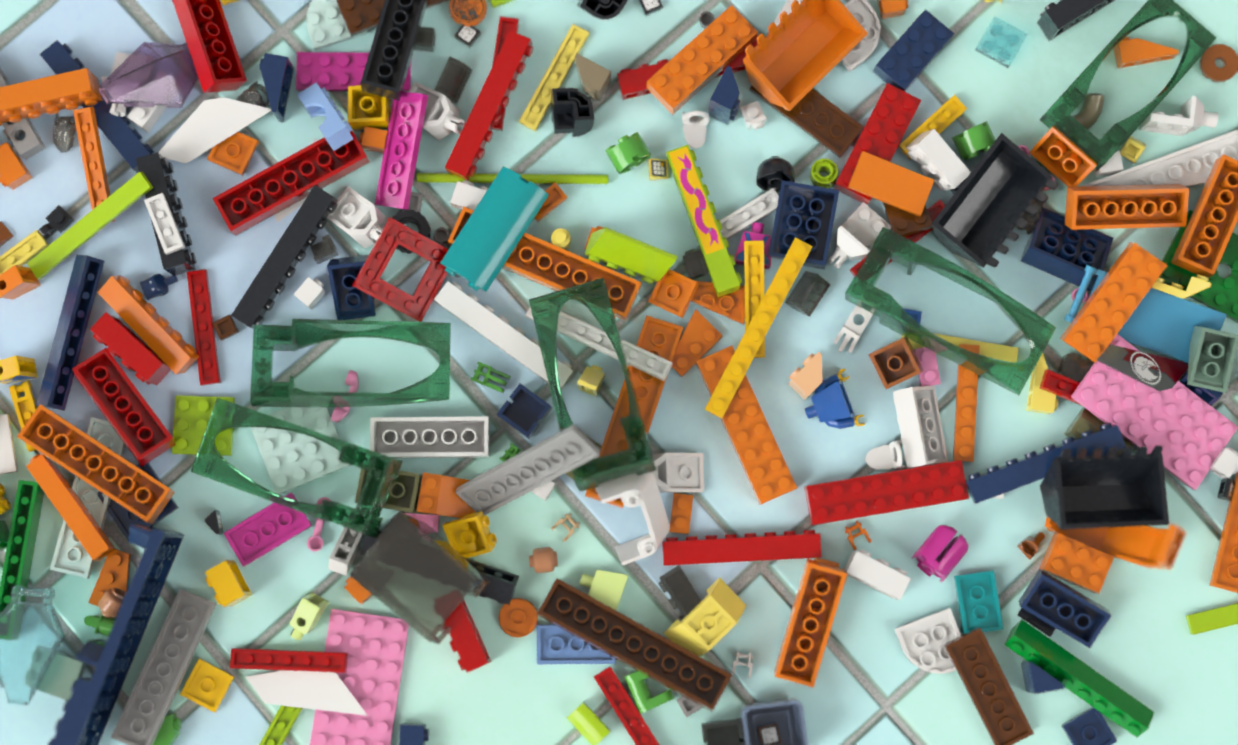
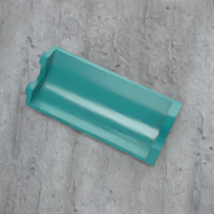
(494, 229)

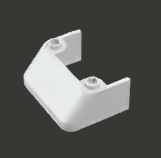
(634, 492)

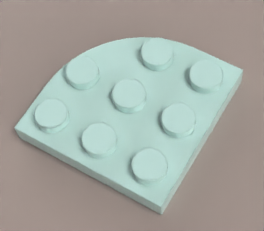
(326, 24)

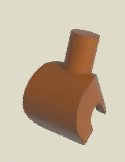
(1031, 545)

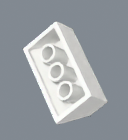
(920, 426)

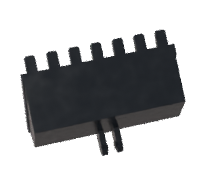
(992, 203)
(1106, 489)

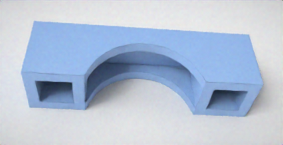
(333, 128)

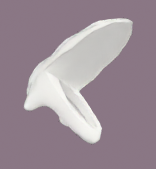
(695, 128)
(885, 456)

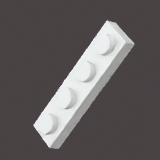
(749, 214)

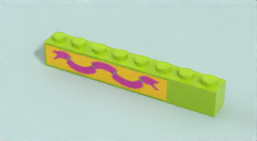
(703, 221)

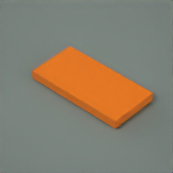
(891, 183)

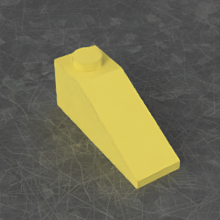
(591, 380)
(1039, 399)

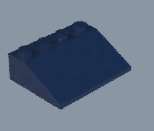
(804, 214)
(1065, 251)

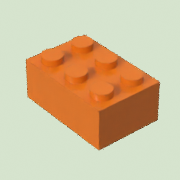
(1076, 563)

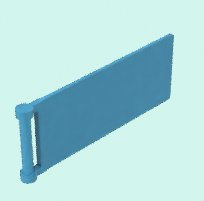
(1159, 321)

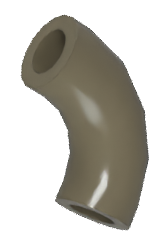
(1091, 110)

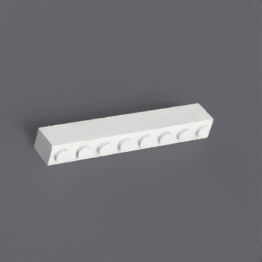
(498, 331)

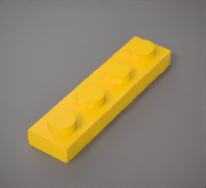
(938, 120)

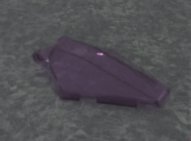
(152, 77)

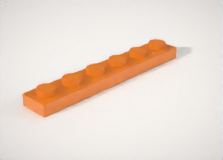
(92, 155)
(965, 411)

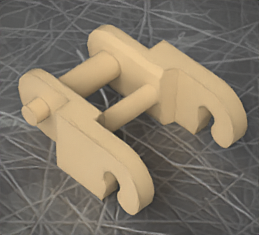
(571, 531)

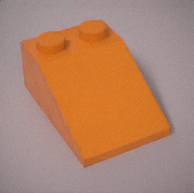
(439, 497)

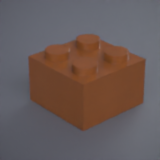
(896, 362)

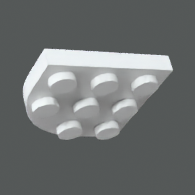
(869, 20)
(925, 641)

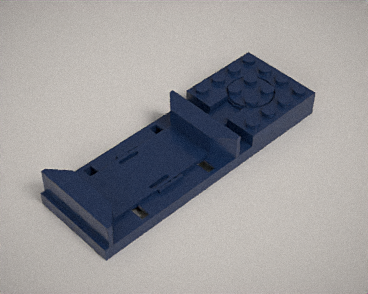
(95, 697)

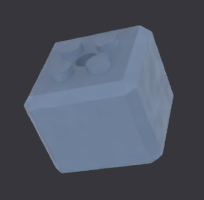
(787, 714)

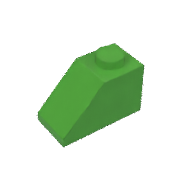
(169, 730)

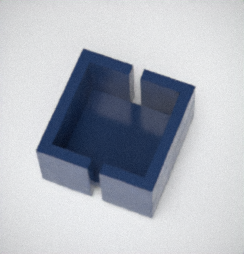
(524, 411)

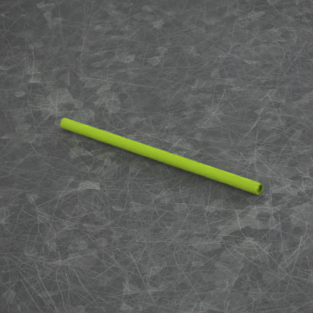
(535, 178)

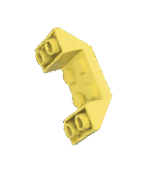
(1195, 286)
(708, 620)

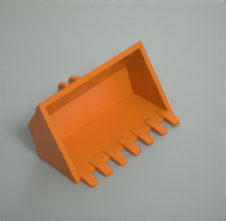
(801, 50)

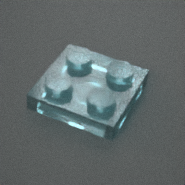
(1001, 42)

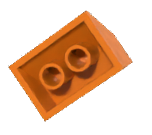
(1063, 157)

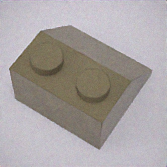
(593, 77)

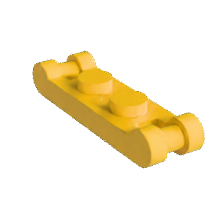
(25, 405)

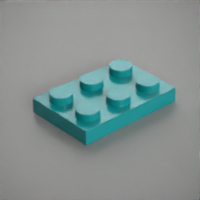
(978, 601)

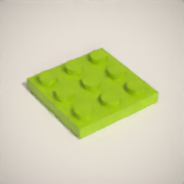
(190, 423)

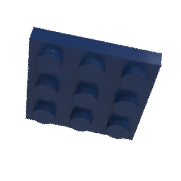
(125, 518)

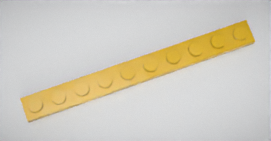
(758, 328)

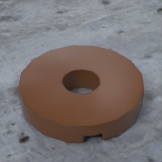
(1229, 59)

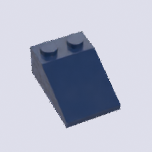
(277, 77)
(348, 300)

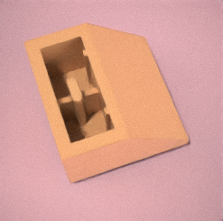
(808, 378)

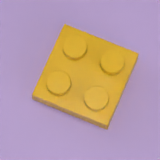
(207, 685)

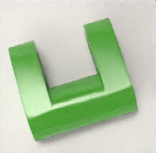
(642, 695)

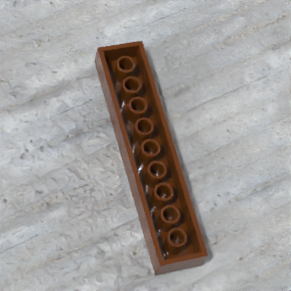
(634, 645)

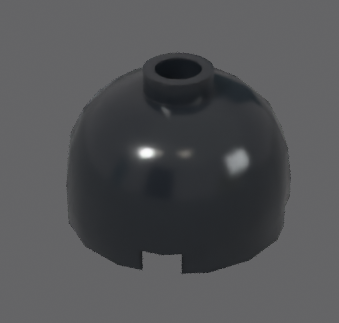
(772, 172)

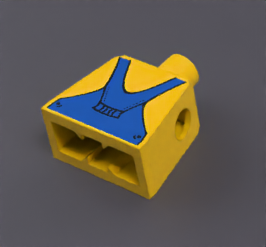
(17, 369)

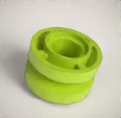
(824, 165)

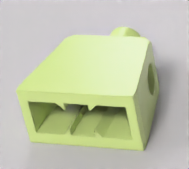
(605, 587)
(307, 615)

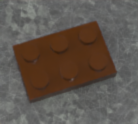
(905, 222)

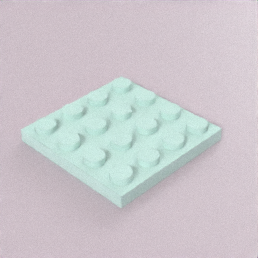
(295, 457)

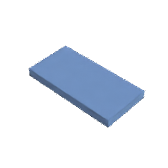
(561, 647)

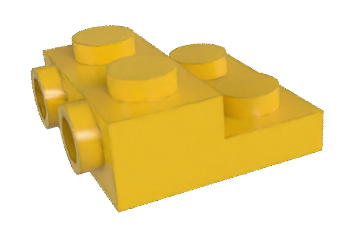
(470, 535)

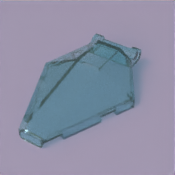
(27, 642)

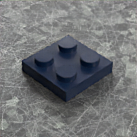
(1089, 729)

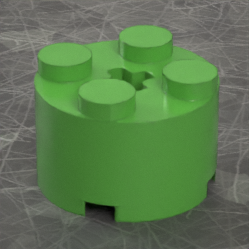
(973, 140)
(628, 153)

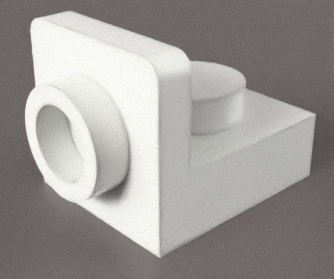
(753, 116)

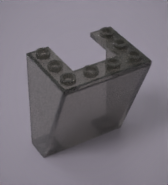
(417, 575)

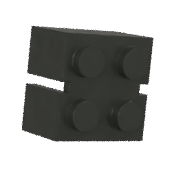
(723, 732)

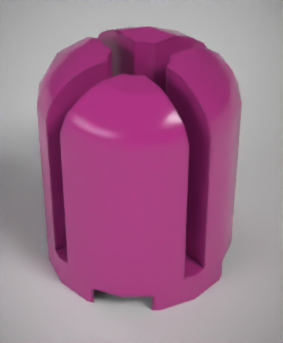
(934, 546)

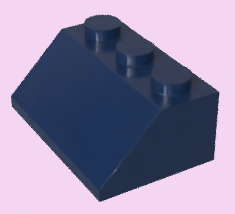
(725, 99)

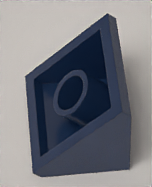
(1038, 680)

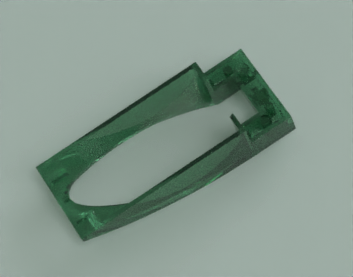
(1101, 150)
(909, 254)
(545, 314)
(314, 331)
(363, 518)

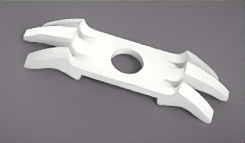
(852, 329)

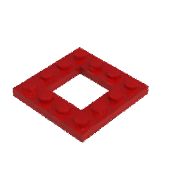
(381, 253)

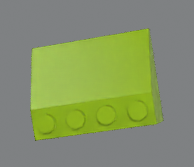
(628, 255)

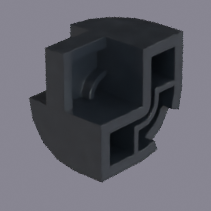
(602, 8)
(571, 111)

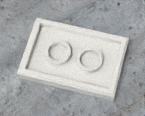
(8, 459)

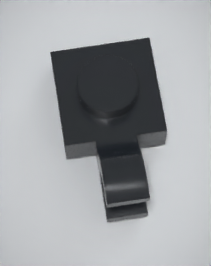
(57, 219)

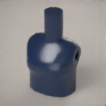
(157, 285)

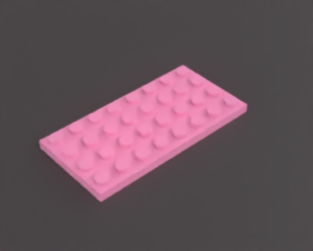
(1171, 418)
(373, 677)

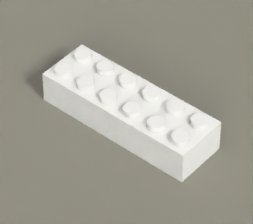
(430, 437)

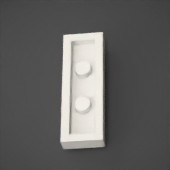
(164, 223)

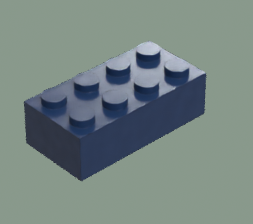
(913, 51)
(1064, 608)

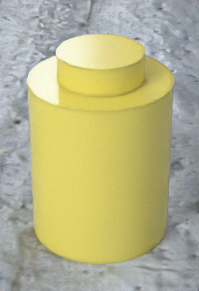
(561, 238)

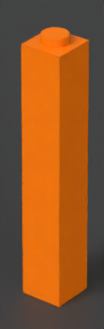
(70, 507)

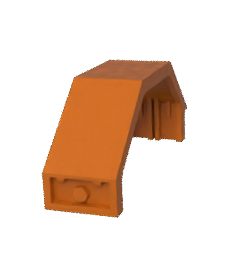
(1135, 544)

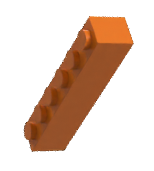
(148, 324)

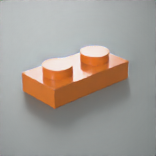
(555, 198)
(681, 513)

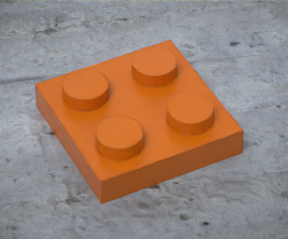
(234, 152)
(674, 293)

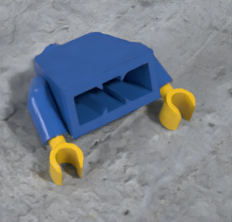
(832, 403)

